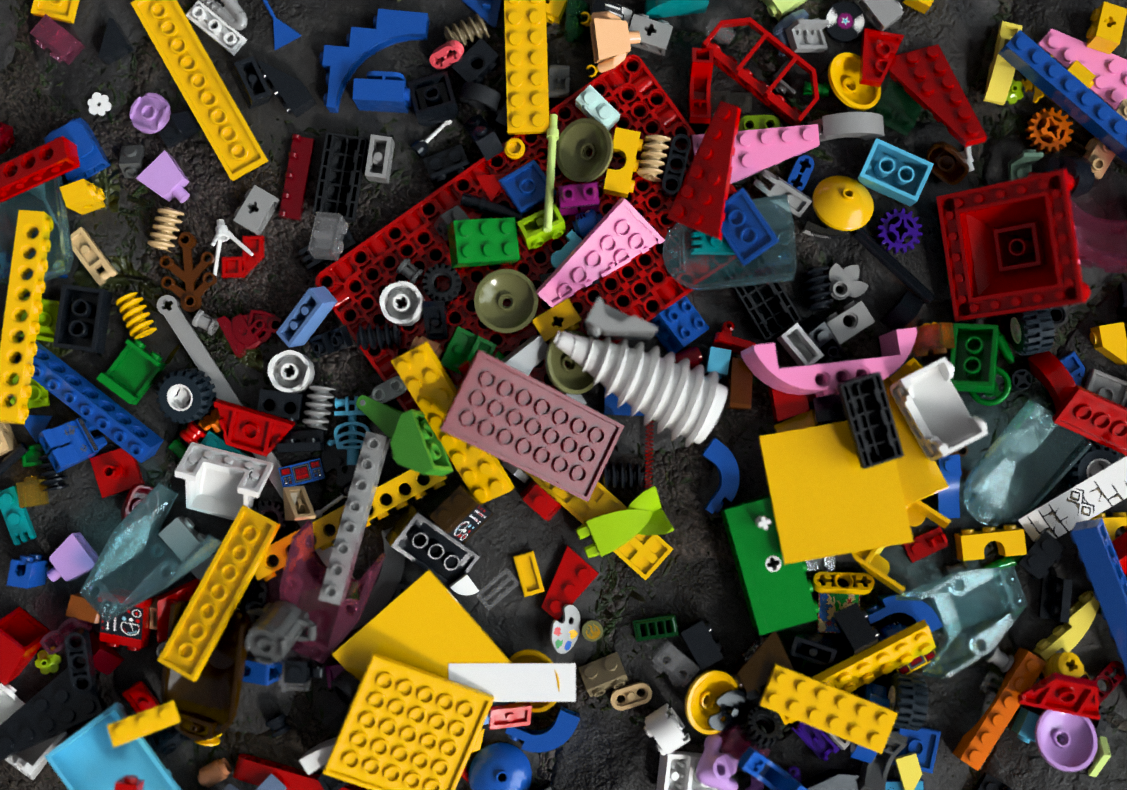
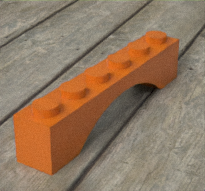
(982, 737)

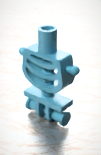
(352, 448)

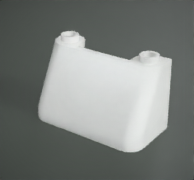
(936, 410)
(33, 759)

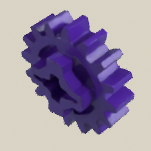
(901, 223)

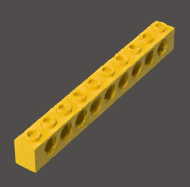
(16, 306)
(380, 511)

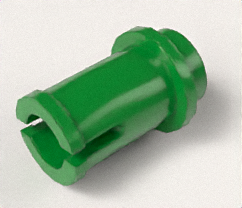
(822, 88)
(178, 448)

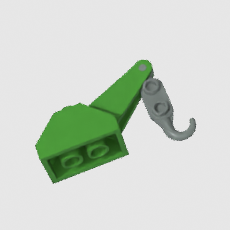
(411, 436)

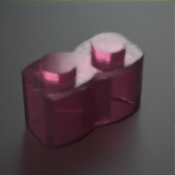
(55, 640)

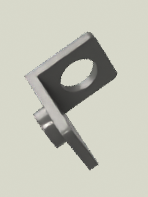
(782, 87)

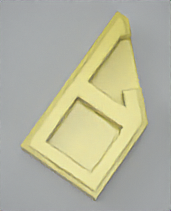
(908, 770)

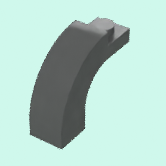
(874, 774)

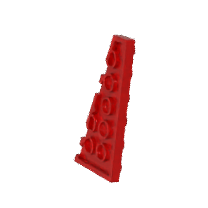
(934, 87)
(707, 182)

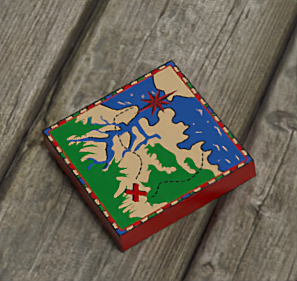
(830, 604)

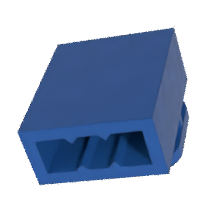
(382, 92)
(90, 152)

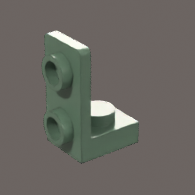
(1022, 164)

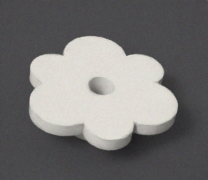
(94, 103)

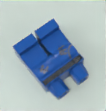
(70, 443)

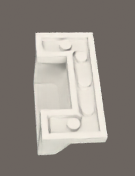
(221, 480)

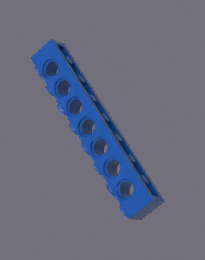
(94, 405)

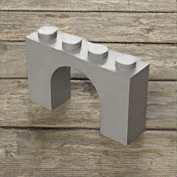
(529, 355)

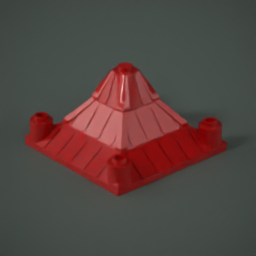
(1011, 247)

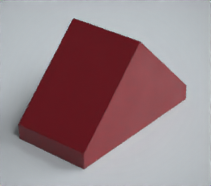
(104, 656)

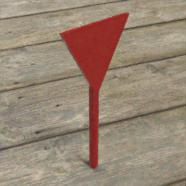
(490, 182)

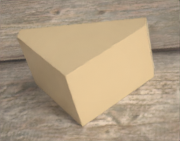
(297, 504)

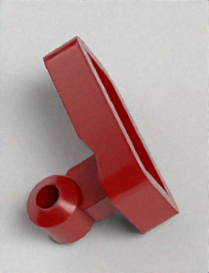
(726, 341)

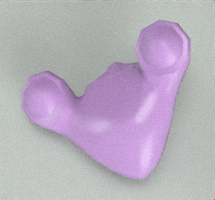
(715, 767)

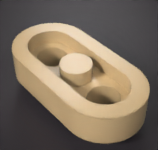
(631, 699)

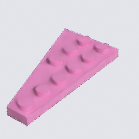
(1109, 69)
(766, 147)
(605, 249)

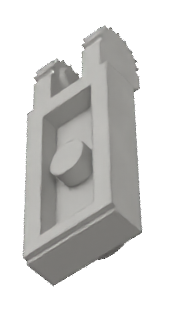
(798, 201)

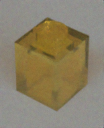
(30, 492)

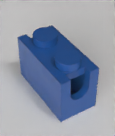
(28, 571)

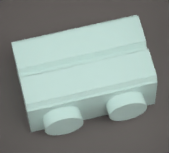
(597, 107)

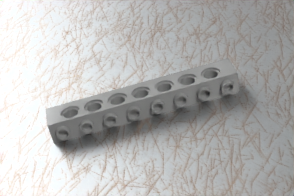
(354, 518)

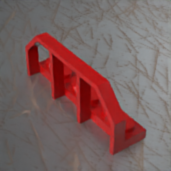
(759, 88)

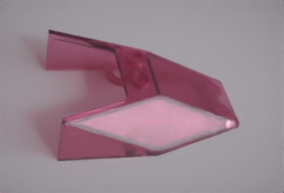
(302, 587)

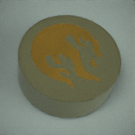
(592, 630)

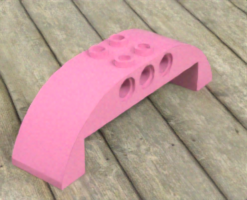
(824, 378)

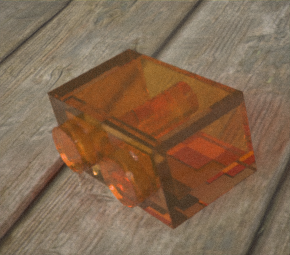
(934, 338)

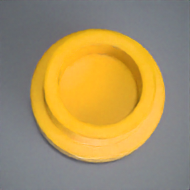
(514, 148)

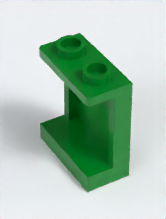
(132, 372)

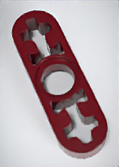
(1112, 682)

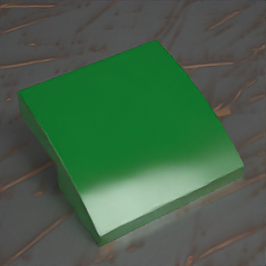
(463, 347)

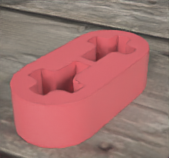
(449, 58)

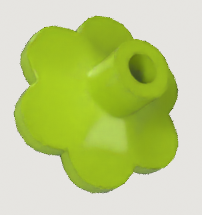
(1015, 92)
(52, 662)

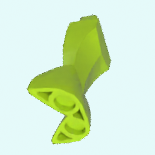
(616, 528)

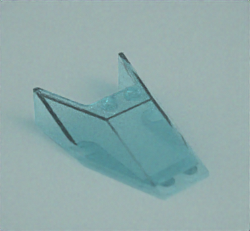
(138, 561)
(974, 612)

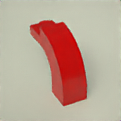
(700, 85)
(1052, 375)

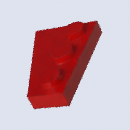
(876, 55)
(568, 583)

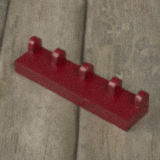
(296, 178)

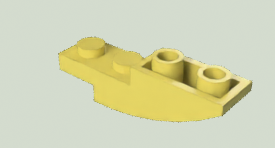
(1000, 71)
(1068, 635)

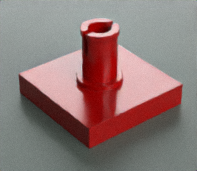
(116, 472)

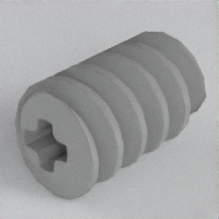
(318, 407)

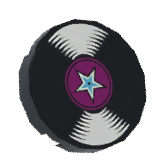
(845, 21)

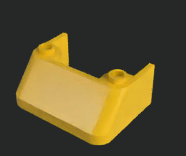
(879, 566)

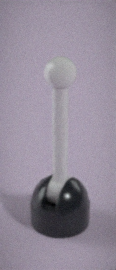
(420, 146)
(345, 491)

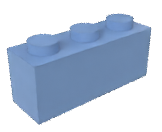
(306, 316)

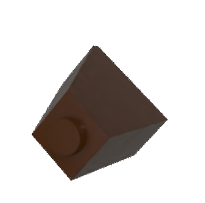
(739, 385)

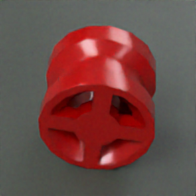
(192, 433)

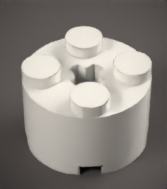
(399, 292)
(285, 382)
(666, 729)

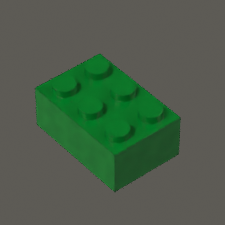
(483, 242)
(974, 357)

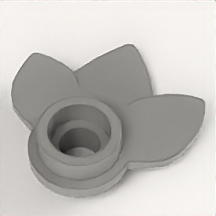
(847, 280)

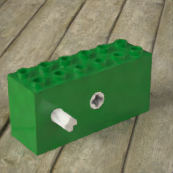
(774, 594)

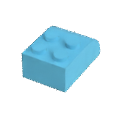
(895, 172)

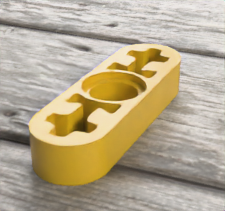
(859, 588)

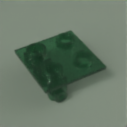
(573, 27)
(898, 109)

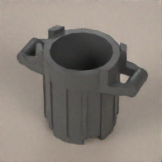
(277, 630)

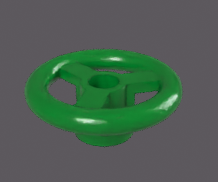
(1000, 397)

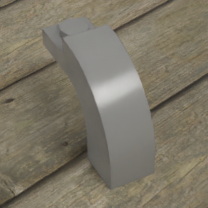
(850, 124)

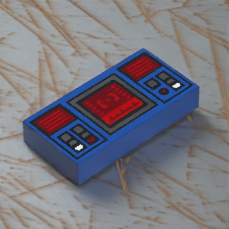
(301, 473)

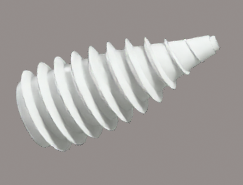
(651, 384)

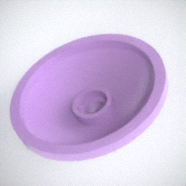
(1076, 744)

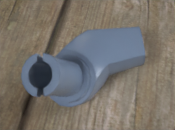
(779, 29)

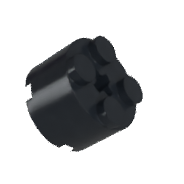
(1079, 168)

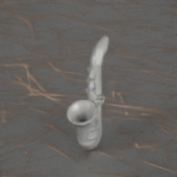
(230, 13)

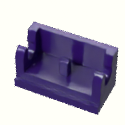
(815, 740)

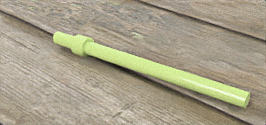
(552, 136)

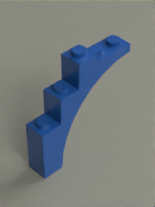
(342, 62)

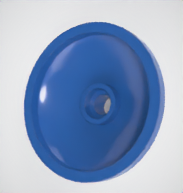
(499, 759)

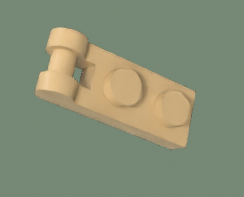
(91, 256)

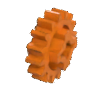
(1049, 121)

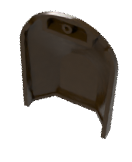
(212, 701)

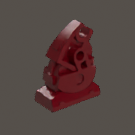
(245, 330)

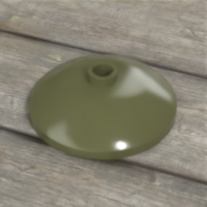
(575, 147)
(501, 286)
(569, 378)

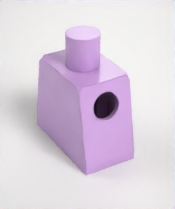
(165, 178)
(72, 559)

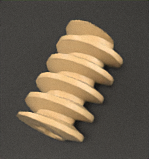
(652, 157)
(165, 228)

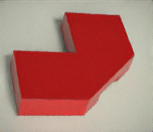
(242, 265)

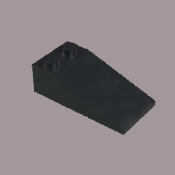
(430, 547)

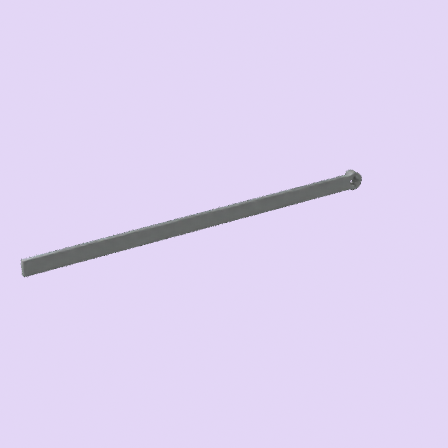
(222, 388)

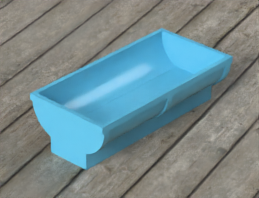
(92, 763)

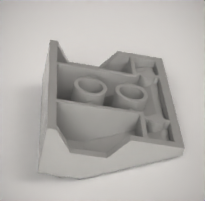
(607, 321)

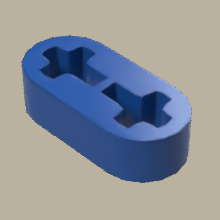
(796, 171)

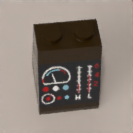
(461, 514)
(758, 660)

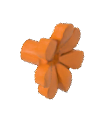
(211, 421)

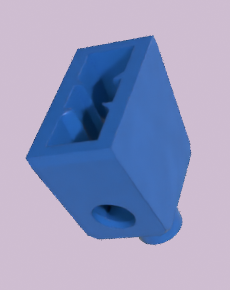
(261, 673)

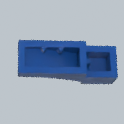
(948, 500)

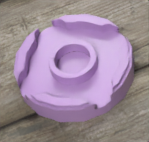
(150, 113)

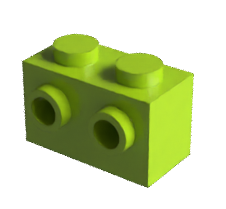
(532, 228)

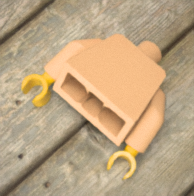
(609, 40)

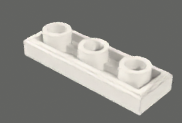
(223, 34)

